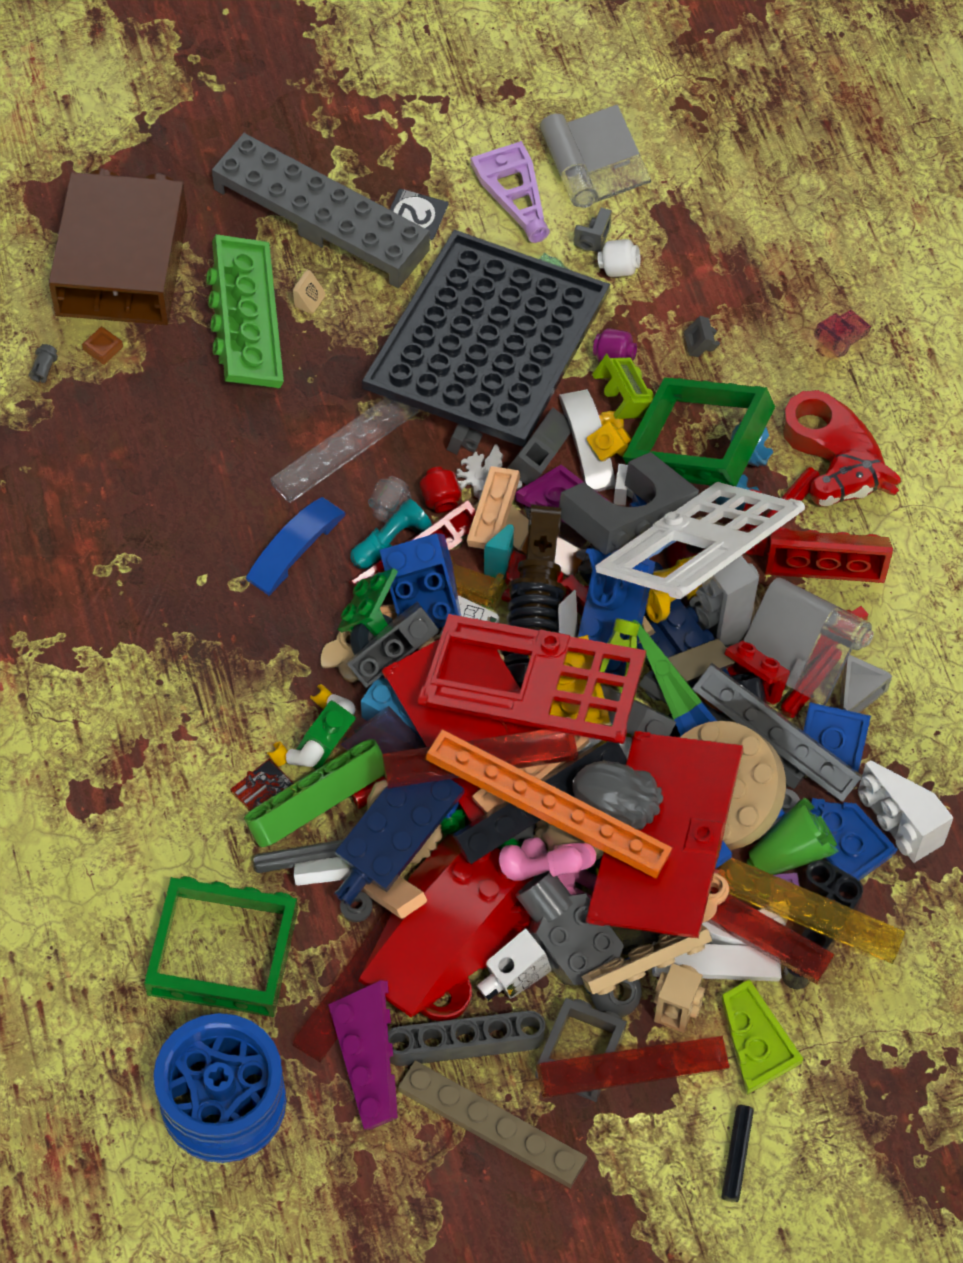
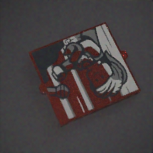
(261, 785)

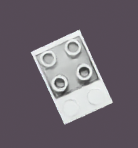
(905, 810)

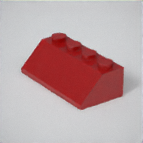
(828, 555)

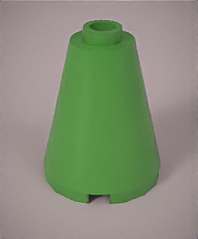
(793, 841)

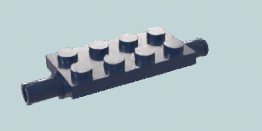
(393, 834)

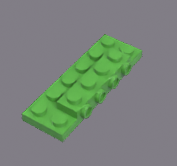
(245, 311)

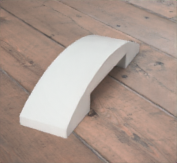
(583, 422)

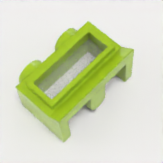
(628, 381)

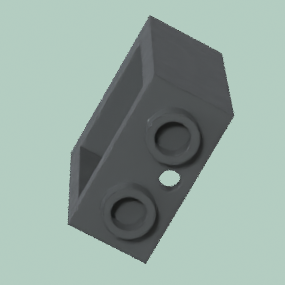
(584, 1012)

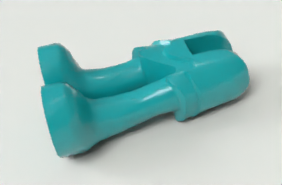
(408, 516)

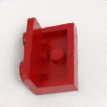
(768, 669)

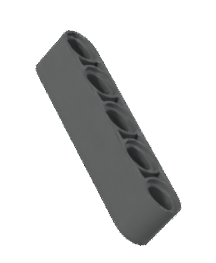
(477, 1027)

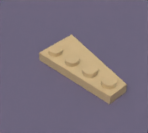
(642, 958)

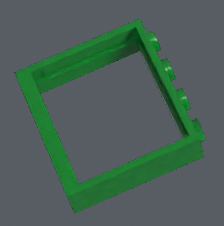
(703, 469)
(213, 993)

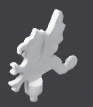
(477, 475)

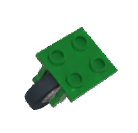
(363, 614)

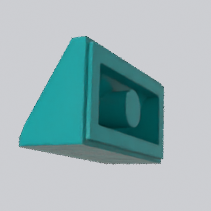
(498, 552)

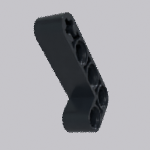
(836, 883)

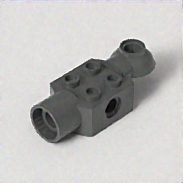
(571, 942)

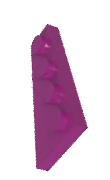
(548, 488)
(365, 1046)

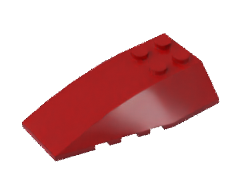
(448, 935)

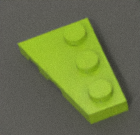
(758, 1038)

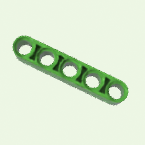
(315, 793)

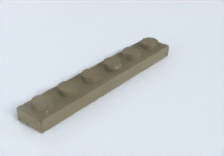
(492, 1124)

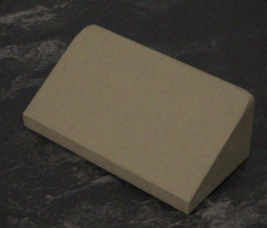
(694, 662)

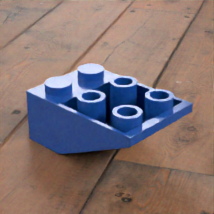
(423, 576)

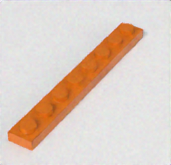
(549, 803)

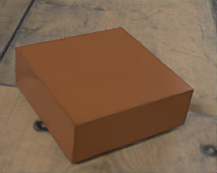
(102, 345)

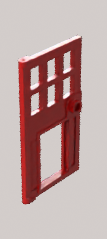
(541, 680)

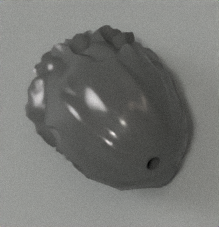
(619, 792)

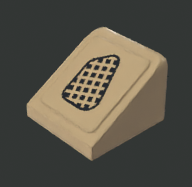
(308, 293)

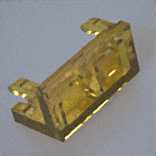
(477, 586)

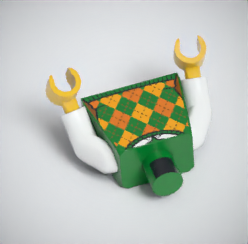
(322, 736)

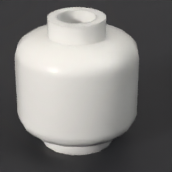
(619, 258)

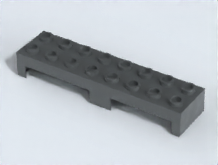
(323, 207)

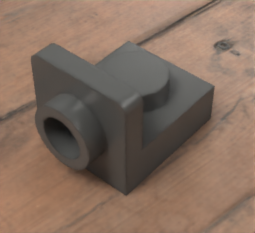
(595, 236)

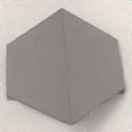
(862, 684)

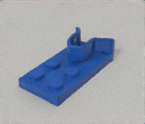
(612, 599)

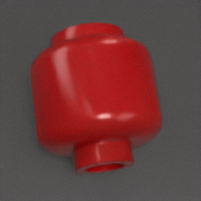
(440, 489)

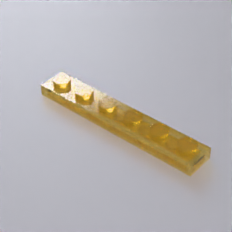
(812, 910)

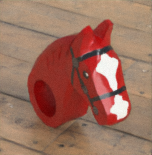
(854, 454)

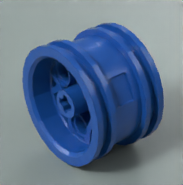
(232, 1052)

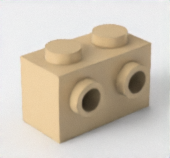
(678, 997)

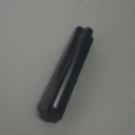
(737, 1153)

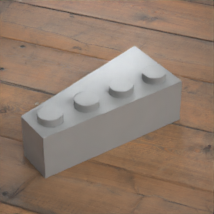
(727, 601)

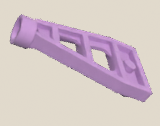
(506, 162)

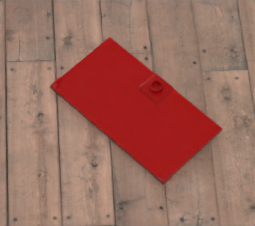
(464, 665)
(697, 795)

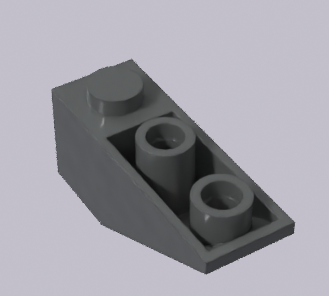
(541, 446)
(393, 643)

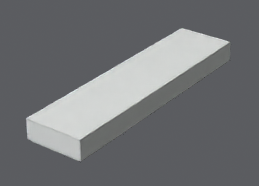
(728, 962)

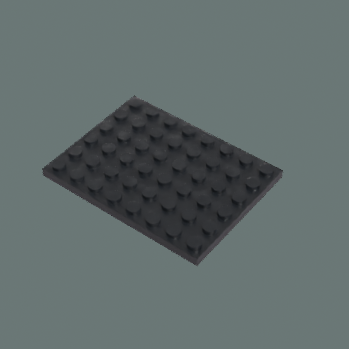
(487, 337)

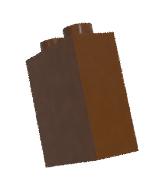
(119, 248)

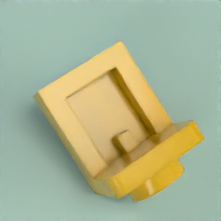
(609, 441)

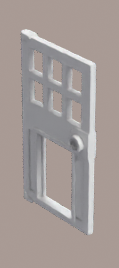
(721, 543)

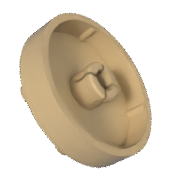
(759, 781)

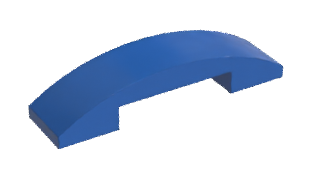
(292, 542)

